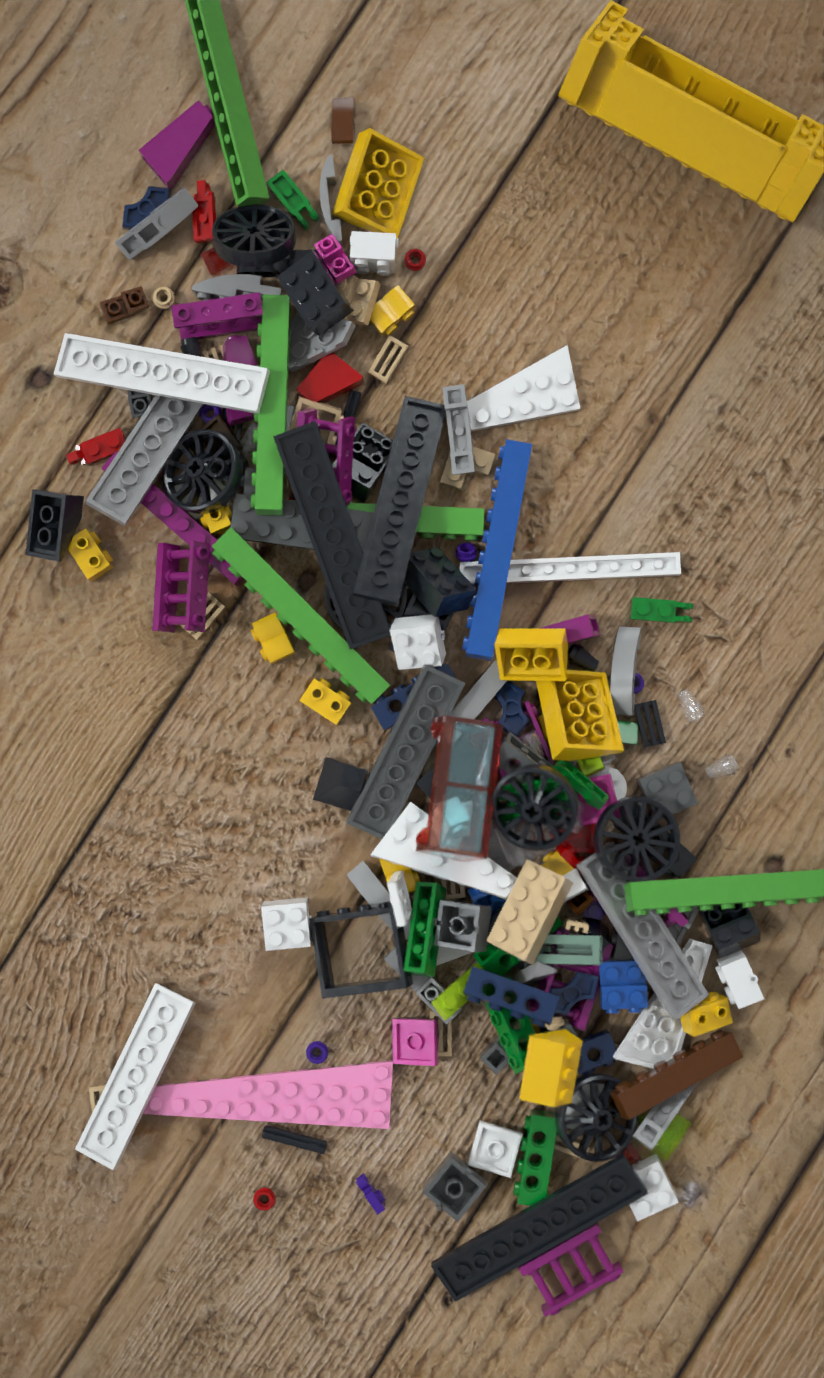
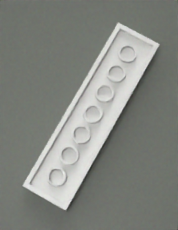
(135, 1076)

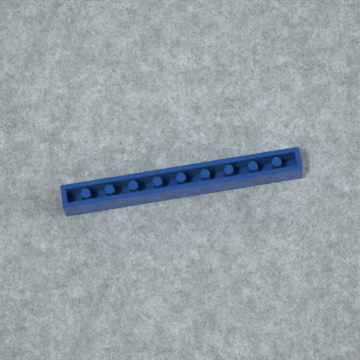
(498, 550)

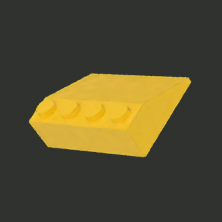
(378, 183)
(580, 716)

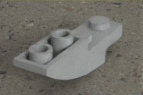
(157, 224)
(232, 286)
(425, 987)

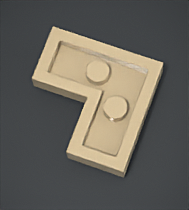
(482, 463)

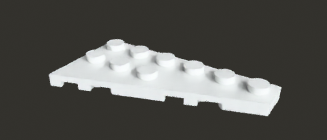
(531, 394)
(400, 848)
(654, 1033)

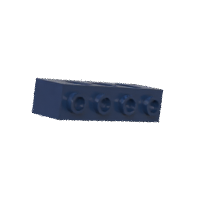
(381, 705)
(480, 978)
(604, 1043)

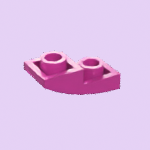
(335, 258)

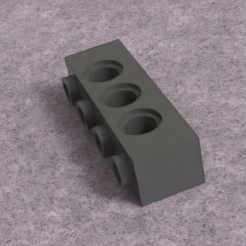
(513, 747)

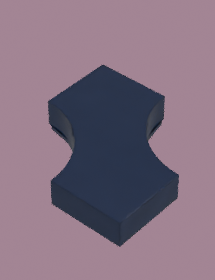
(138, 211)
(513, 718)
(579, 988)

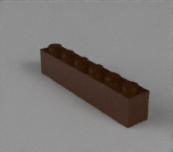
(676, 1074)

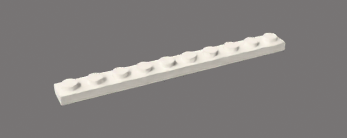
(585, 568)

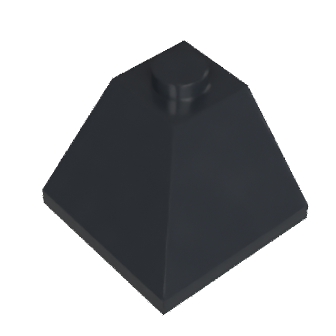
(339, 784)

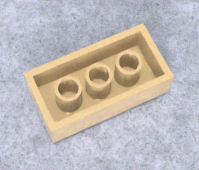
(529, 911)

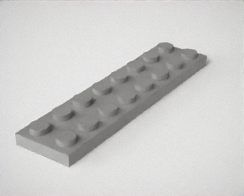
(142, 457)
(646, 940)

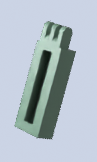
(572, 950)

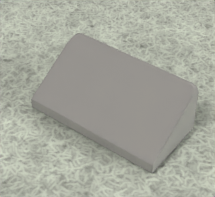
(534, 973)

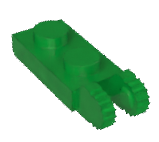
(291, 198)
(658, 610)
(582, 784)

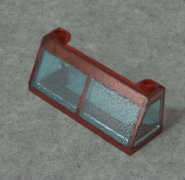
(461, 789)

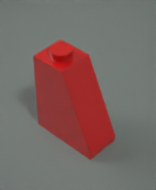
(329, 380)

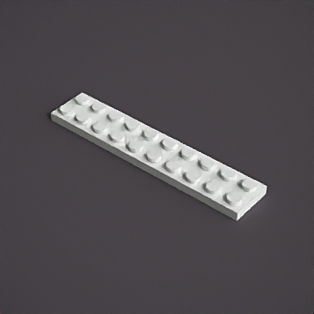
(162, 373)

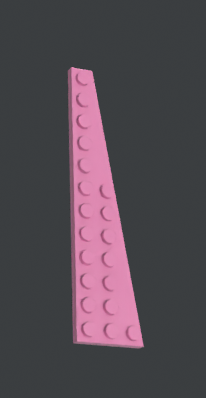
(321, 1096)

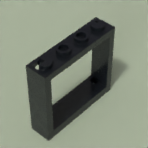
(323, 961)

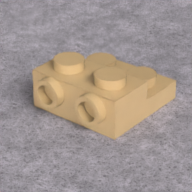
(361, 296)
(324, 412)

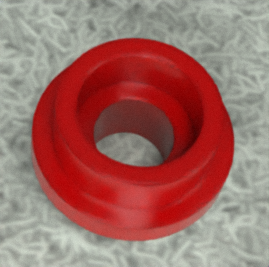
(415, 253)
(264, 1206)

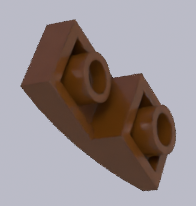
(343, 120)
(124, 306)

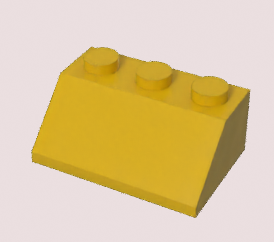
(532, 654)
(551, 1068)

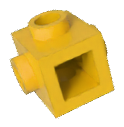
(217, 521)

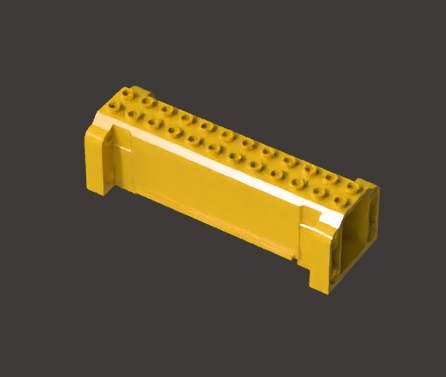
(694, 115)

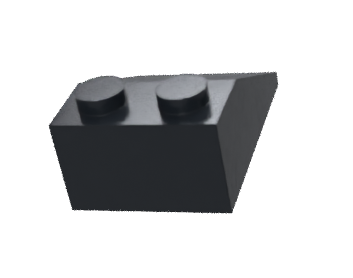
(52, 523)

